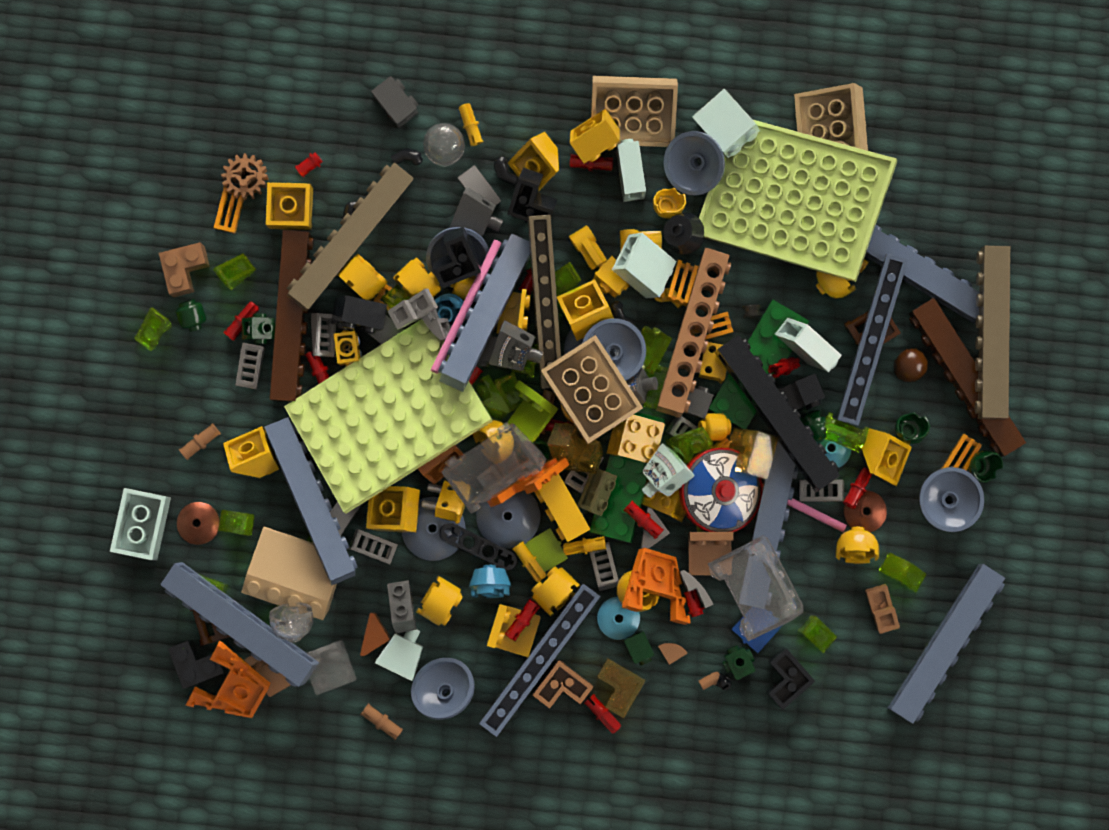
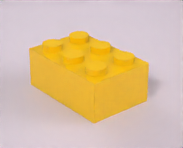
(562, 509)

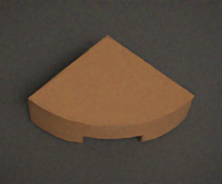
(672, 652)

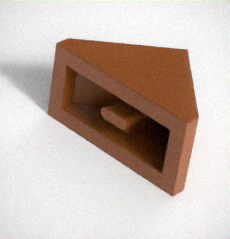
(374, 635)

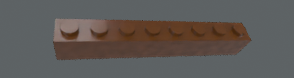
(290, 320)
(961, 371)

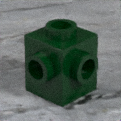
(258, 328)
(744, 668)

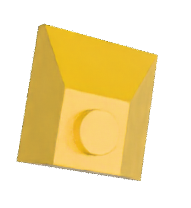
(537, 155)
(251, 454)
(885, 455)

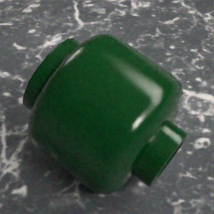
(190, 315)

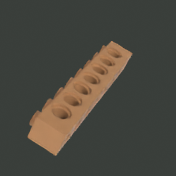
(710, 261)

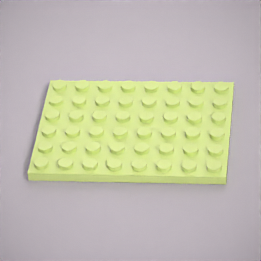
(799, 200)
(384, 417)

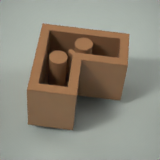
(178, 264)
(562, 679)

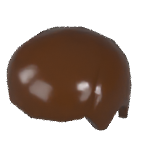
(910, 365)

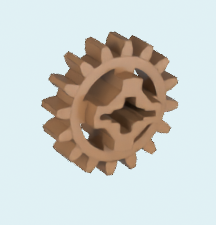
(244, 168)

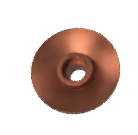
(869, 522)
(209, 523)

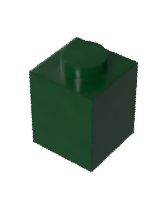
(639, 648)

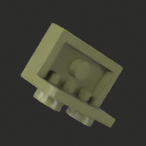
(597, 492)

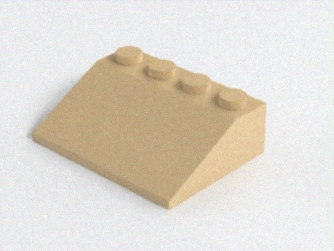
(639, 107)
(833, 114)
(591, 389)
(288, 572)

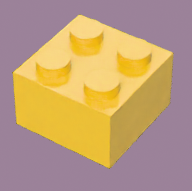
(595, 136)
(289, 206)
(584, 308)
(394, 510)

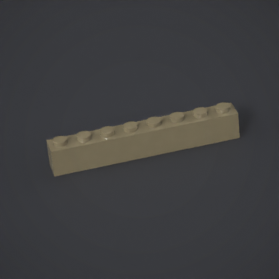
(349, 237)
(544, 291)
(993, 332)

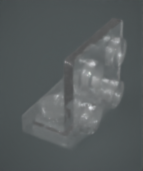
(333, 668)

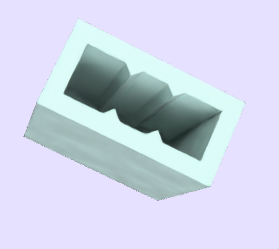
(726, 123)
(630, 170)
(644, 265)
(808, 344)

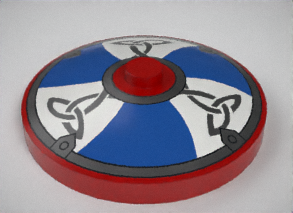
(717, 494)

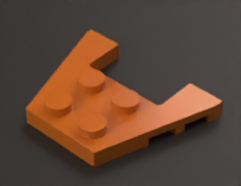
(532, 482)
(656, 575)
(240, 690)

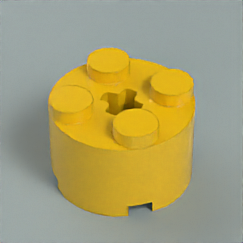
(362, 278)
(416, 278)
(555, 590)
(439, 601)

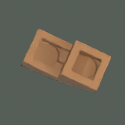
(882, 608)

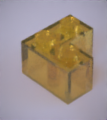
(566, 443)
(755, 452)
(625, 685)

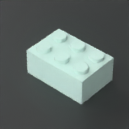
(140, 524)

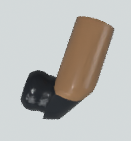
(717, 679)

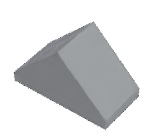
(647, 539)

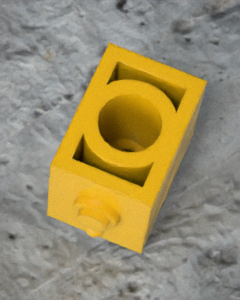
(608, 280)
(343, 340)

